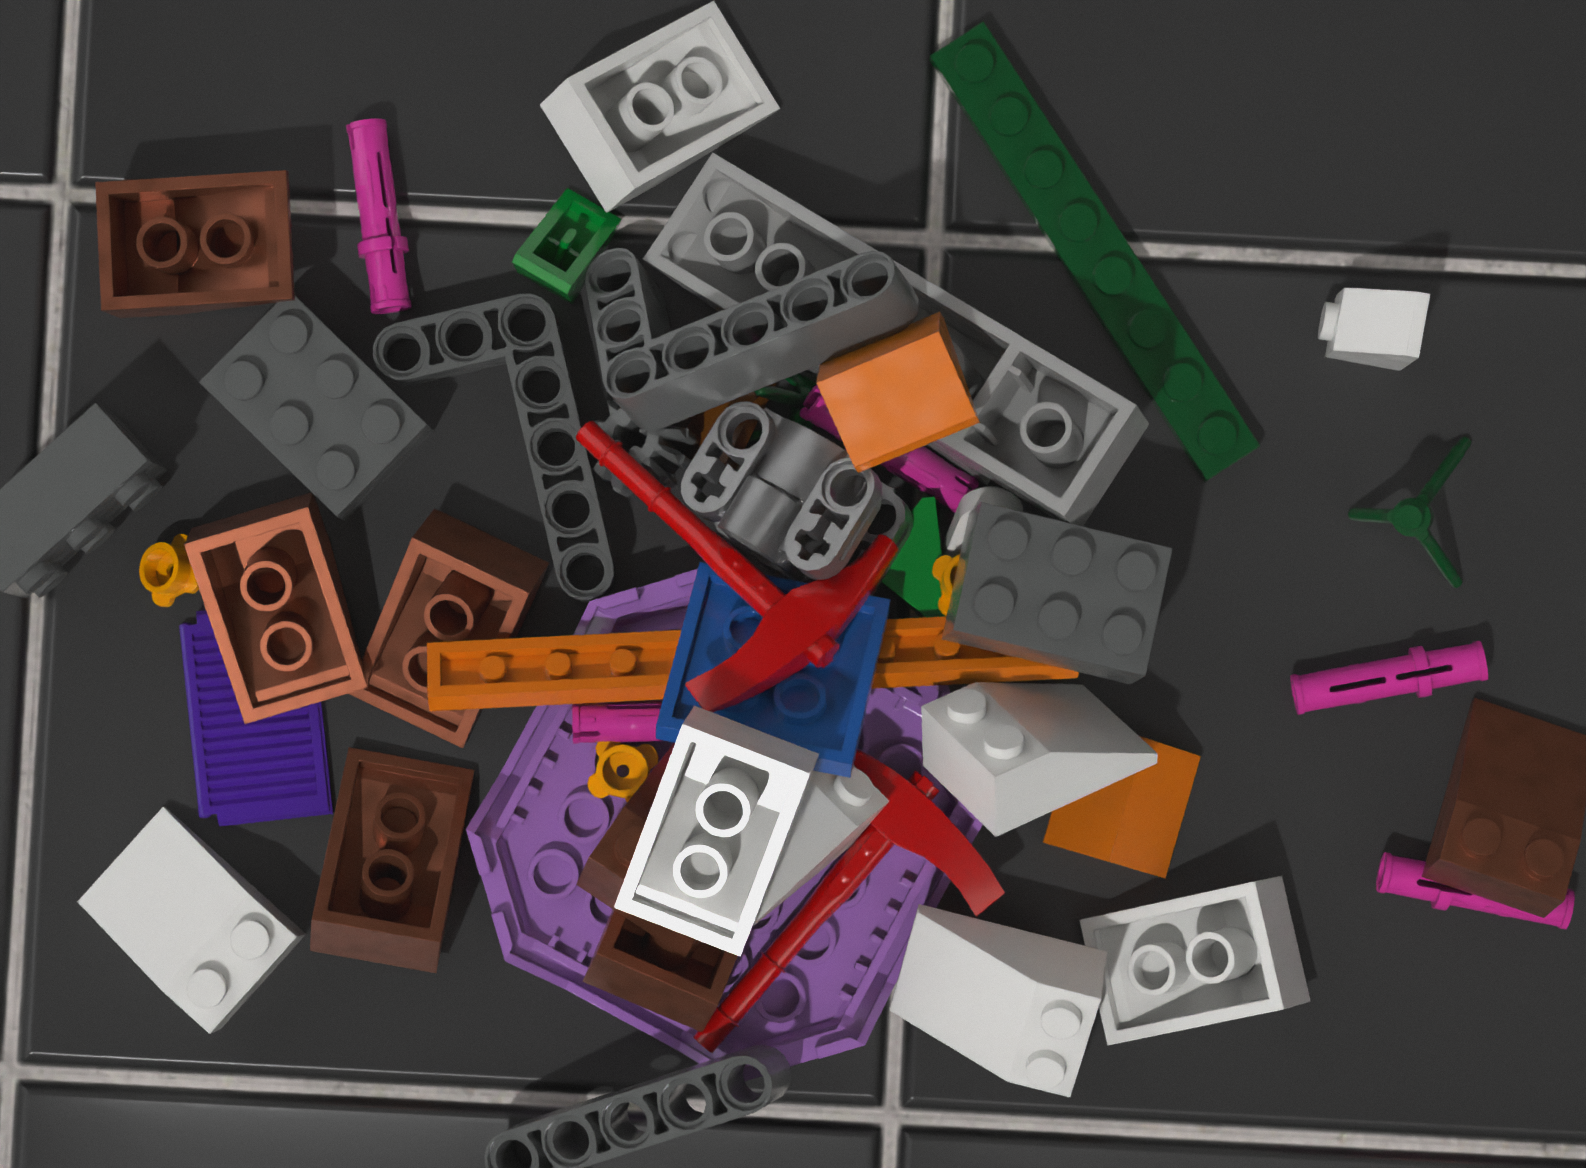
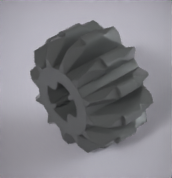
(659, 455)

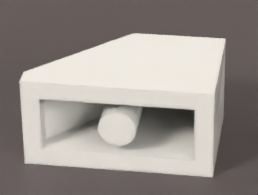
(1374, 326)

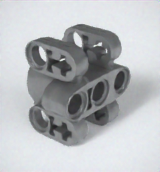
(791, 498)

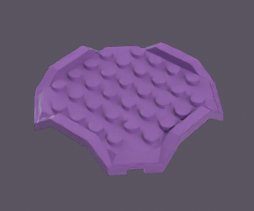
(546, 823)

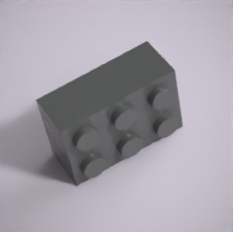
(316, 407)
(70, 499)
(1057, 593)

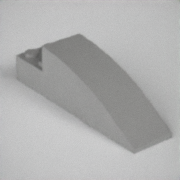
(1041, 423)

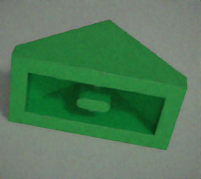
(566, 245)
(911, 572)

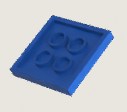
(809, 709)

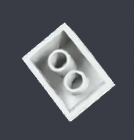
(658, 105)
(1026, 749)
(825, 826)
(716, 830)
(190, 921)
(1197, 960)
(1001, 996)

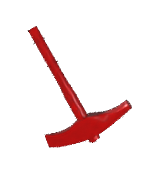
(794, 625)
(907, 822)

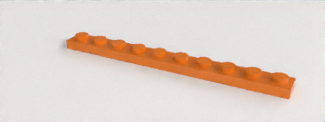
(639, 666)

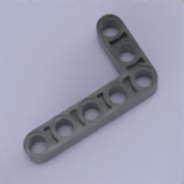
(683, 372)
(536, 419)
(663, 1104)

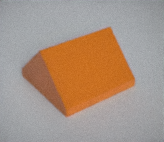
(897, 393)
(1133, 818)

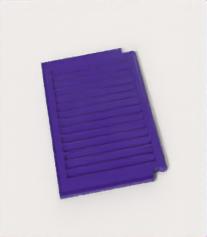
(255, 768)

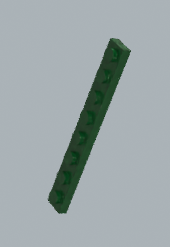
(1094, 252)

